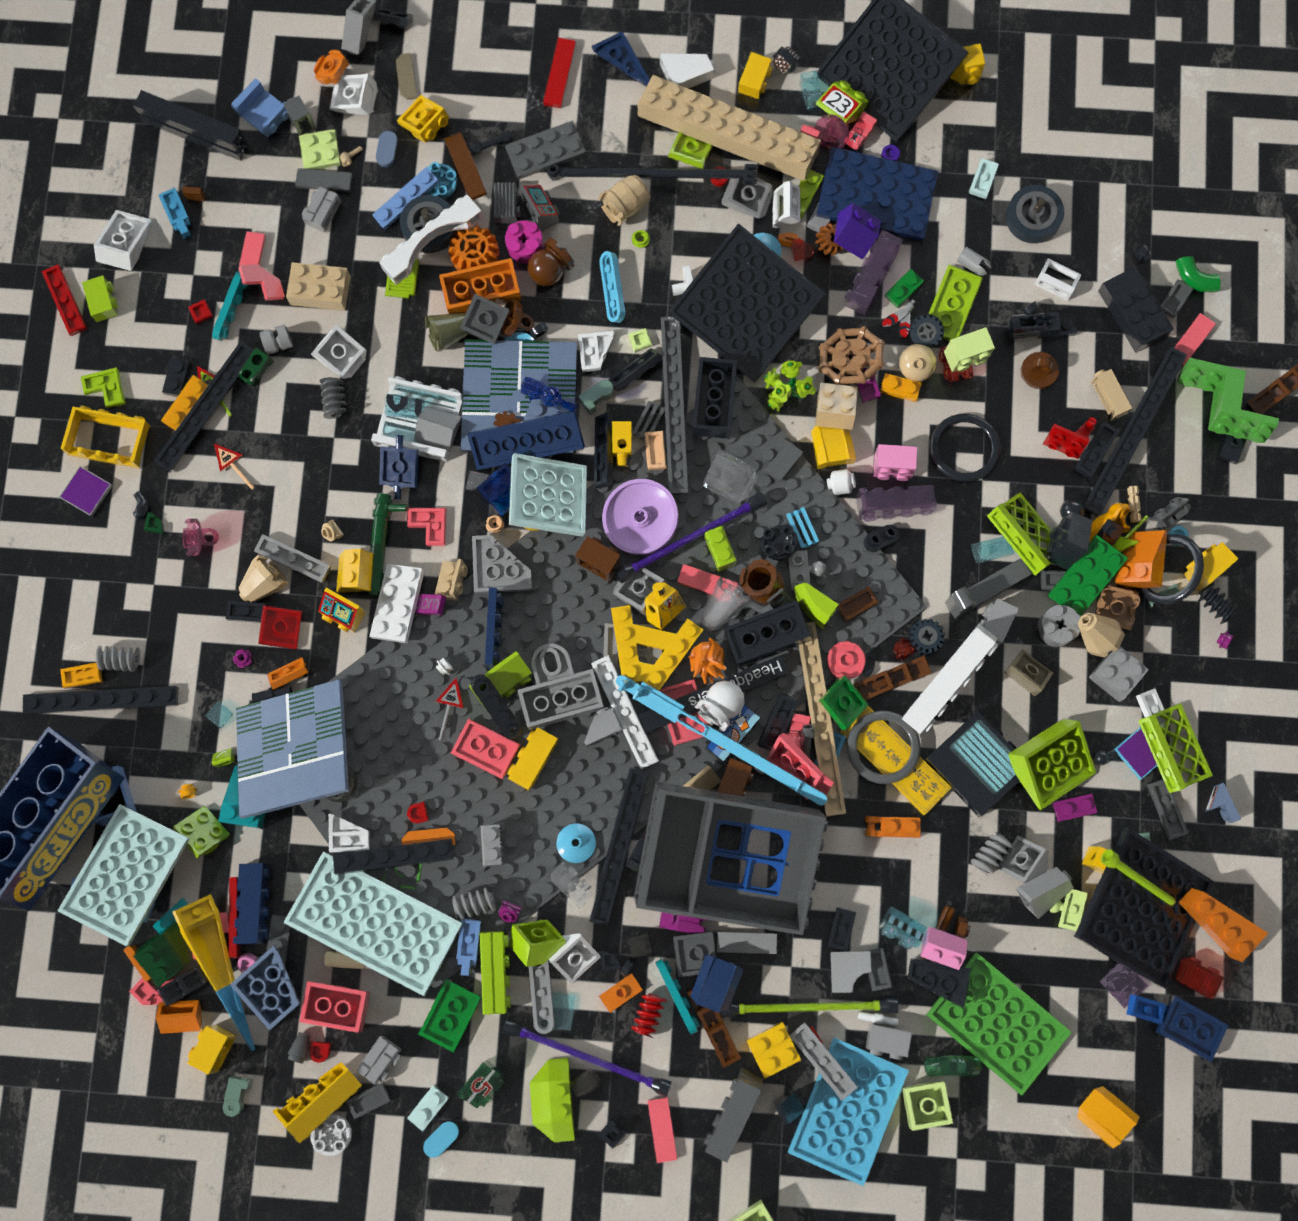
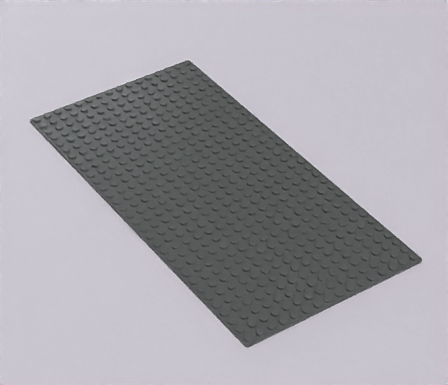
(394, 686)

